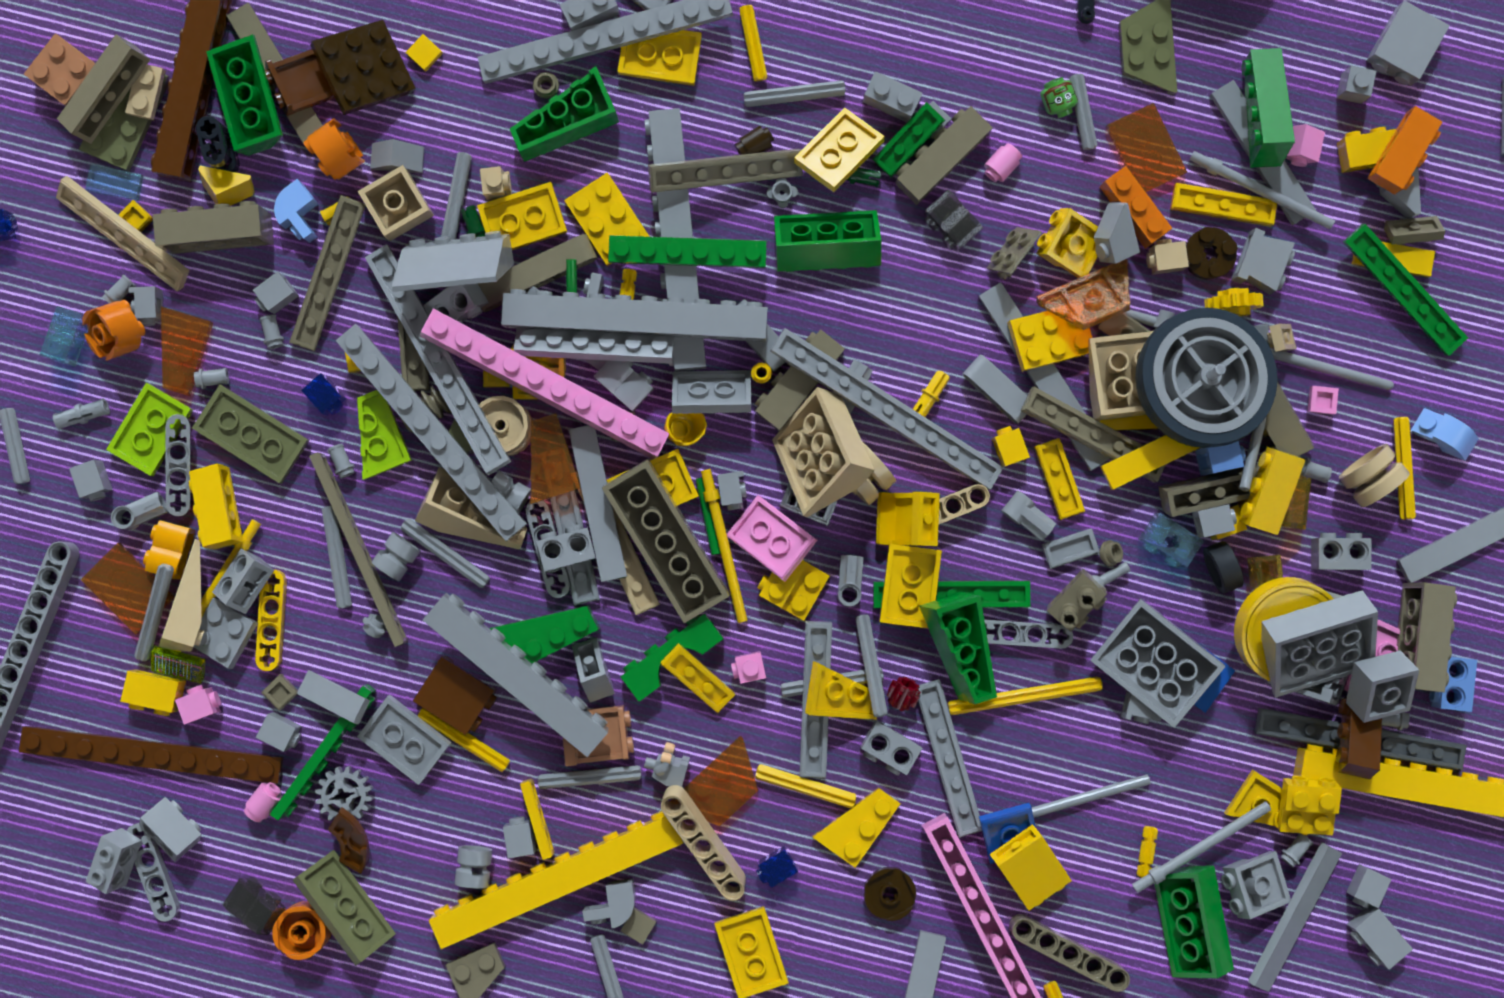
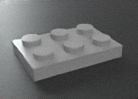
(711, 392)
(404, 739)

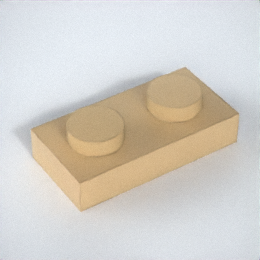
(146, 93)
(1281, 338)

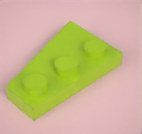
(381, 438)

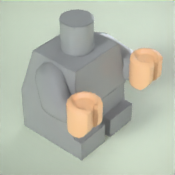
(667, 767)

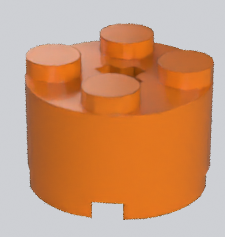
(335, 150)
(113, 330)
(292, 940)

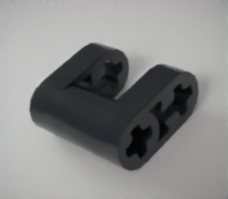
(218, 138)

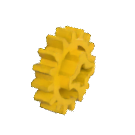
(1236, 301)

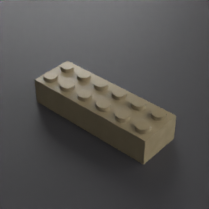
(666, 540)

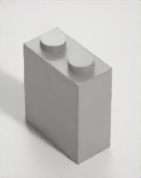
(1407, 43)

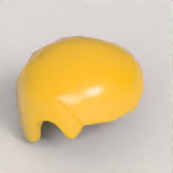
(685, 428)

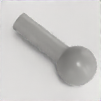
(1112, 574)

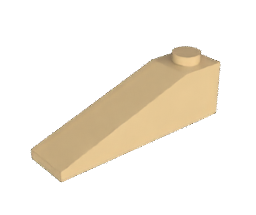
(452, 512)
(185, 615)

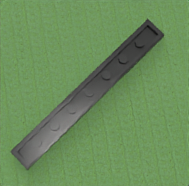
(1393, 744)

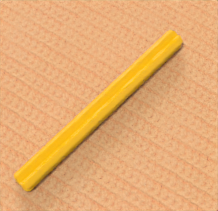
(1029, 695)

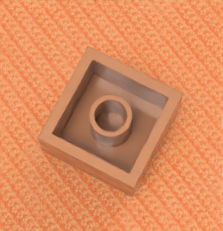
(59, 69)

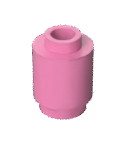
(1002, 163)
(262, 801)

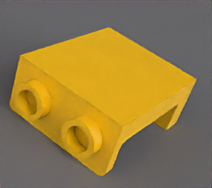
(908, 518)
(1031, 867)

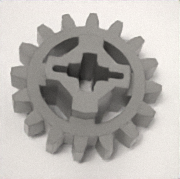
(342, 784)

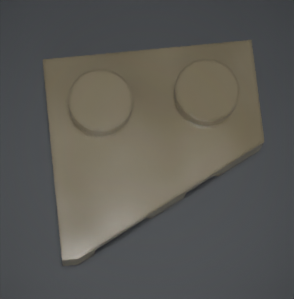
(475, 971)

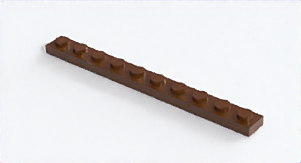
(151, 754)

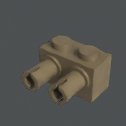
(1077, 600)

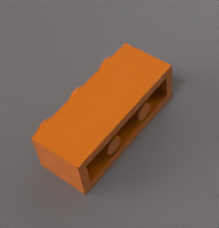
(1405, 150)
(1146, 217)

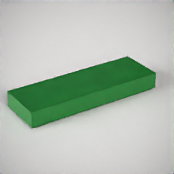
(909, 139)

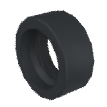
(1223, 567)

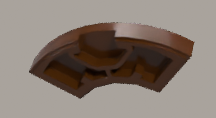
(352, 840)

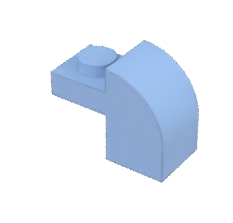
(291, 205)
(1448, 432)

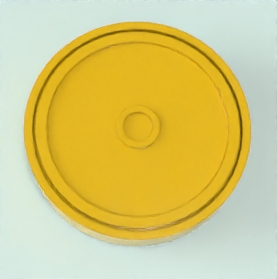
(1270, 601)

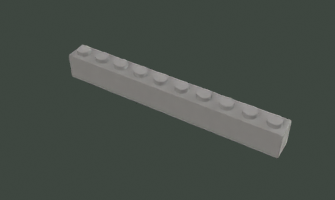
(675, 222)
(635, 316)

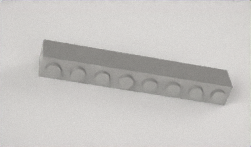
(517, 674)

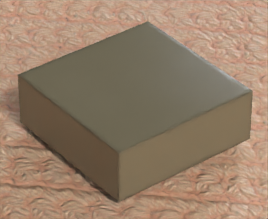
(280, 692)
(638, 926)

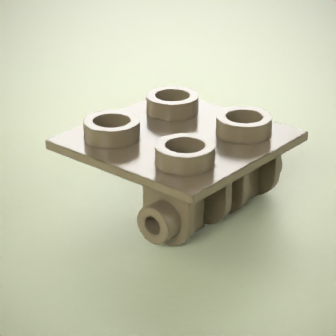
(1017, 245)

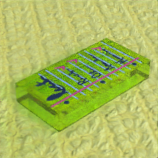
(178, 664)

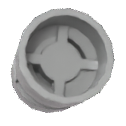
(515, 494)
(395, 556)
(477, 858)

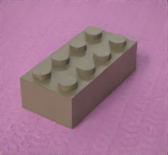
(213, 228)
(1428, 626)

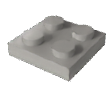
(224, 633)

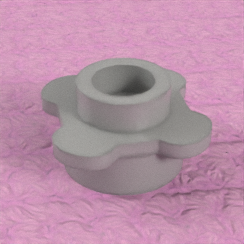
(774, 192)
(374, 625)

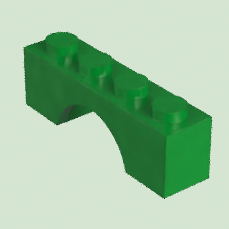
(644, 676)

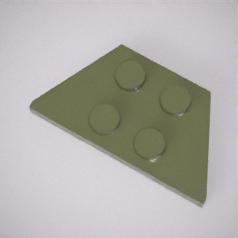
(1149, 46)

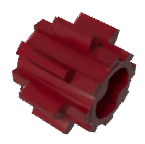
(903, 693)

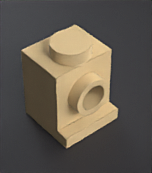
(495, 183)

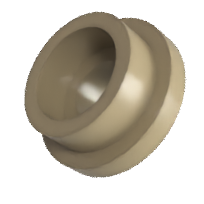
(542, 78)
(1111, 553)

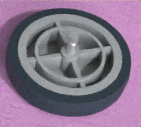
(1206, 377)

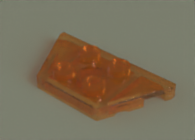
(1090, 297)
(723, 784)

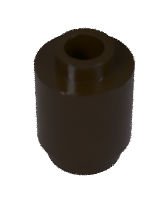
(755, 141)

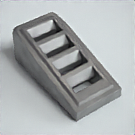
(787, 498)

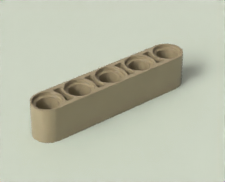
(539, 270)
(1080, 958)

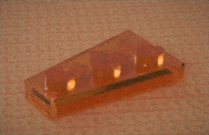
(182, 348)
(550, 461)

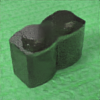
(952, 220)
(254, 905)

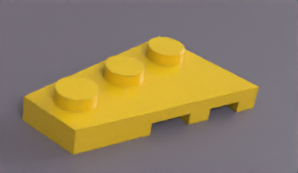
(1254, 792)
(859, 827)

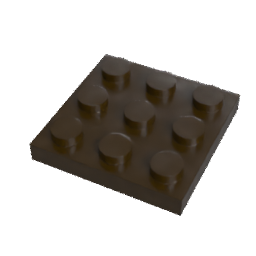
(362, 67)

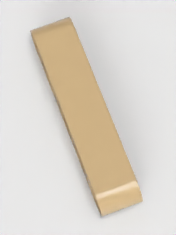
(704, 854)

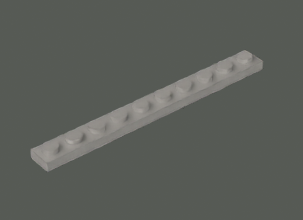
(601, 37)
(440, 366)
(886, 409)
(431, 432)

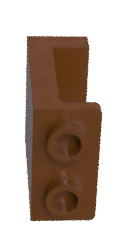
(298, 82)
(455, 696)

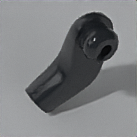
(1085, 11)

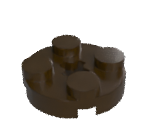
(1224, 248)
(904, 897)

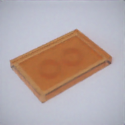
(1146, 148)
(123, 586)

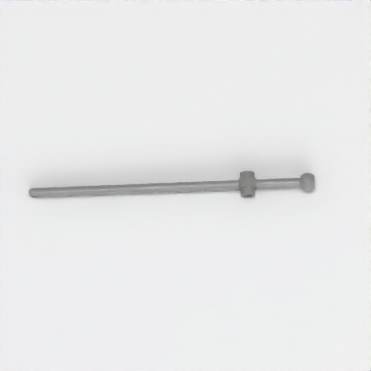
(1286, 357)

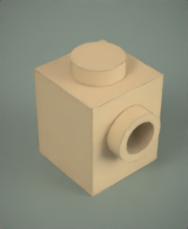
(1167, 257)

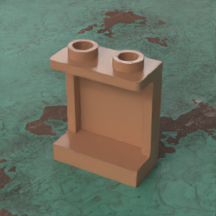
(613, 746)

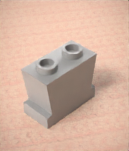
(1263, 261)

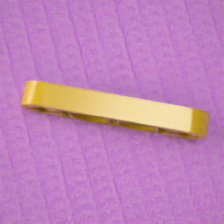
(276, 620)

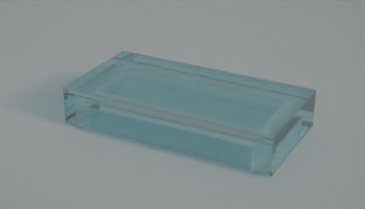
(114, 182)

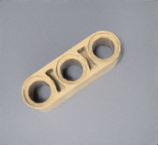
(964, 501)

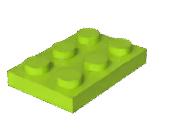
(142, 432)

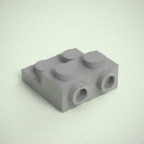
(1255, 885)

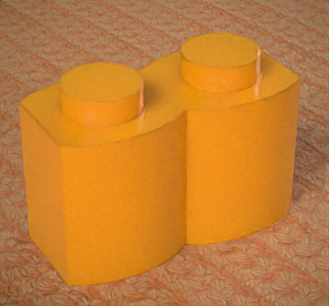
(169, 546)

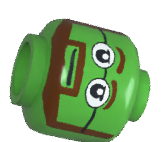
(1059, 97)

